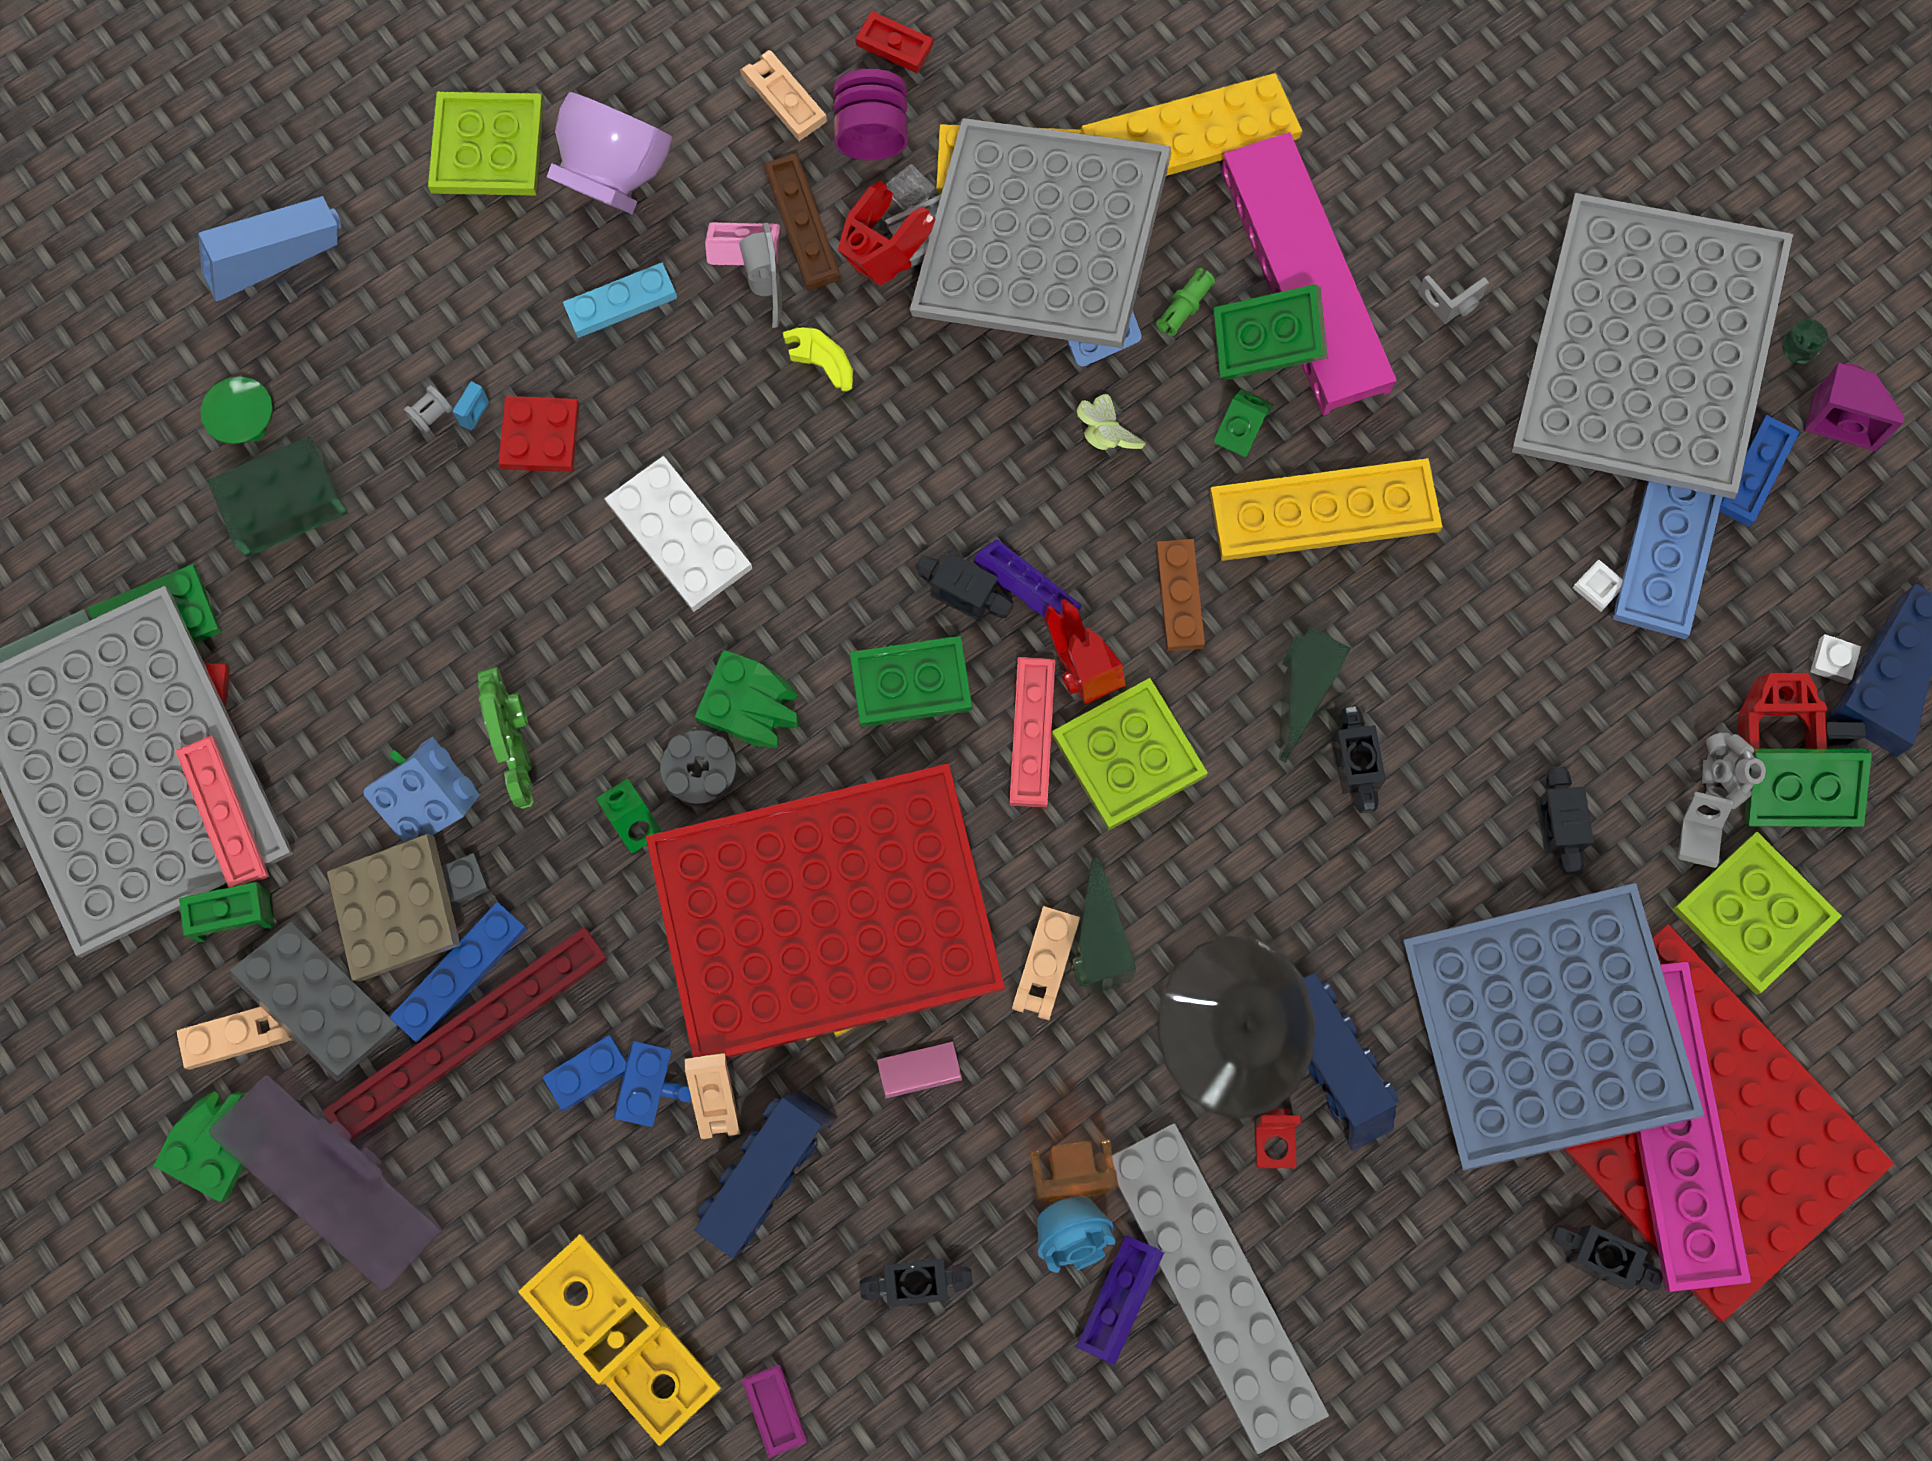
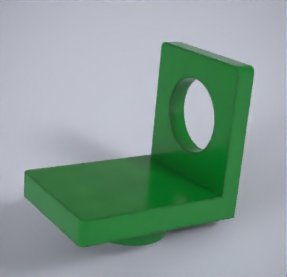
(1242, 422)
(624, 808)

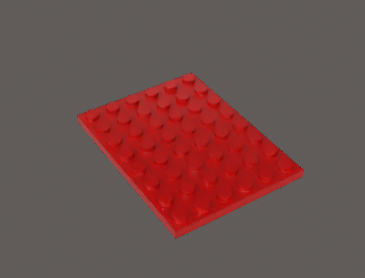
(824, 914)
(1785, 1140)

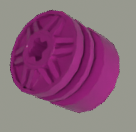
(870, 114)

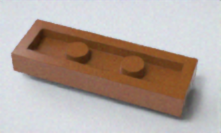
(1180, 595)

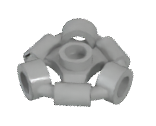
(1732, 769)

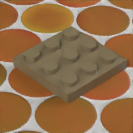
(393, 908)

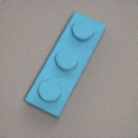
(620, 300)

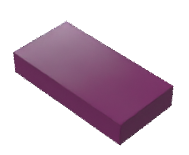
(774, 1411)

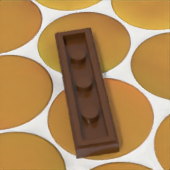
(802, 221)

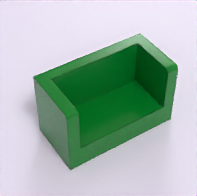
(225, 910)

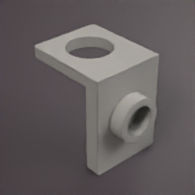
(1448, 309)
(1702, 833)

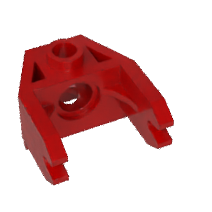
(873, 253)
(1086, 659)
(1784, 696)

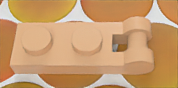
(784, 95)
(1046, 961)
(228, 1038)
(712, 1095)

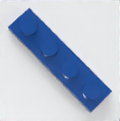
(458, 973)

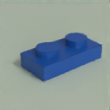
(586, 1073)

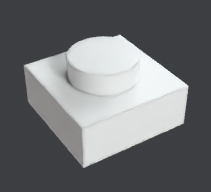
(1835, 659)

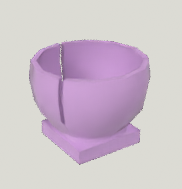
(606, 151)

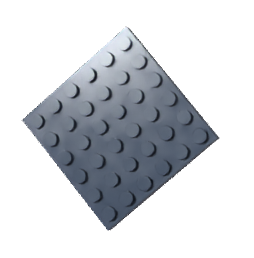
(1552, 1028)

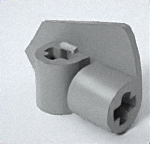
(762, 268)

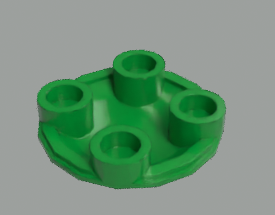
(237, 410)

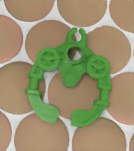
(502, 717)

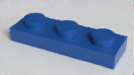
(1760, 469)

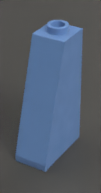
(264, 245)

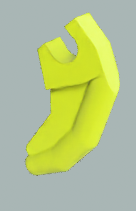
(822, 351)

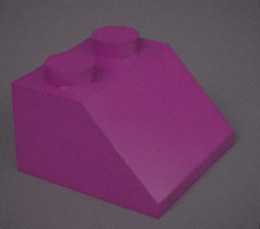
(1853, 408)

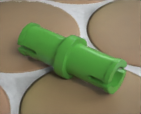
(1185, 302)

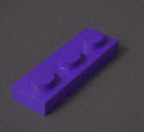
(1120, 1300)

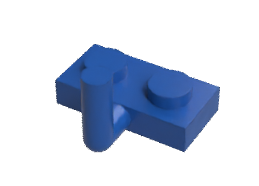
(645, 1083)

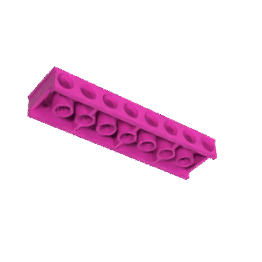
(1301, 250)

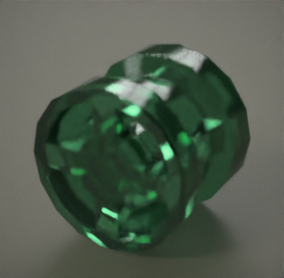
(1814, 339)

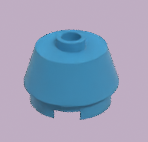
(1073, 1233)

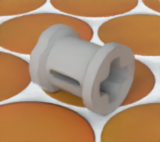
(428, 409)

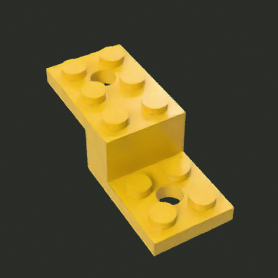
(619, 1339)

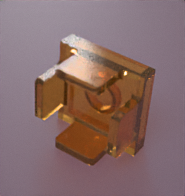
(1074, 1172)

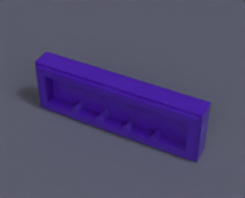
(1022, 578)

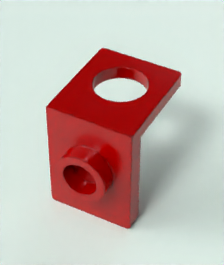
(1276, 1124)

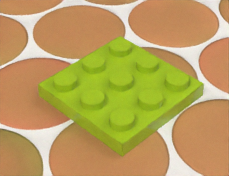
(486, 143)
(1129, 754)
(1757, 913)

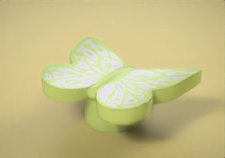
(1103, 429)

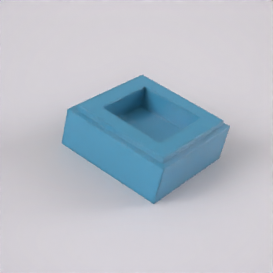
(471, 406)

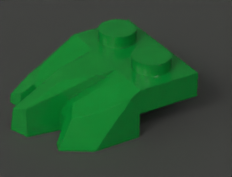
(747, 701)
(195, 1156)

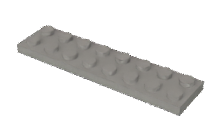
(1217, 1290)

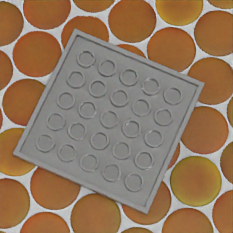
(1042, 232)

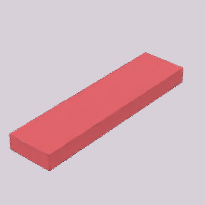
(1032, 732)
(222, 812)

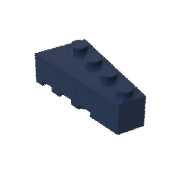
(1893, 676)
(1348, 1071)
(762, 1172)

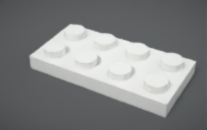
(678, 533)

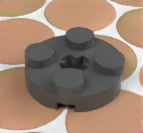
(683, 752)

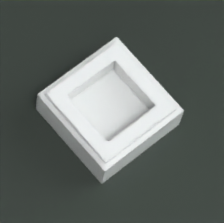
(1599, 585)

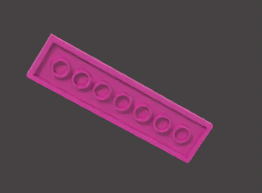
(1690, 1173)

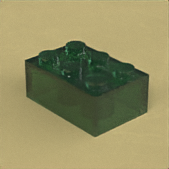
(277, 496)

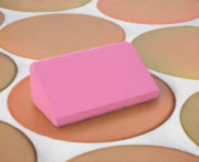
(724, 240)
(919, 1070)

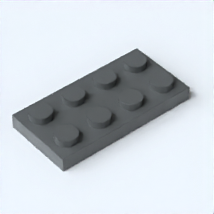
(313, 1001)

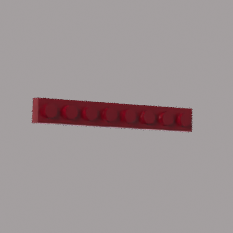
(467, 1034)

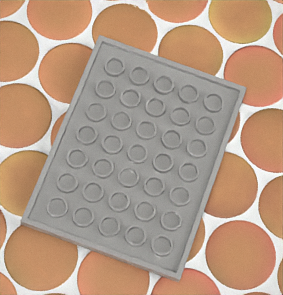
(1654, 345)
(98, 773)

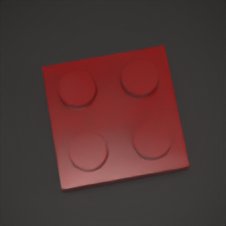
(539, 434)

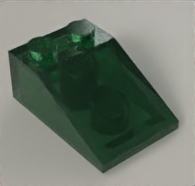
(1311, 670)
(1102, 950)

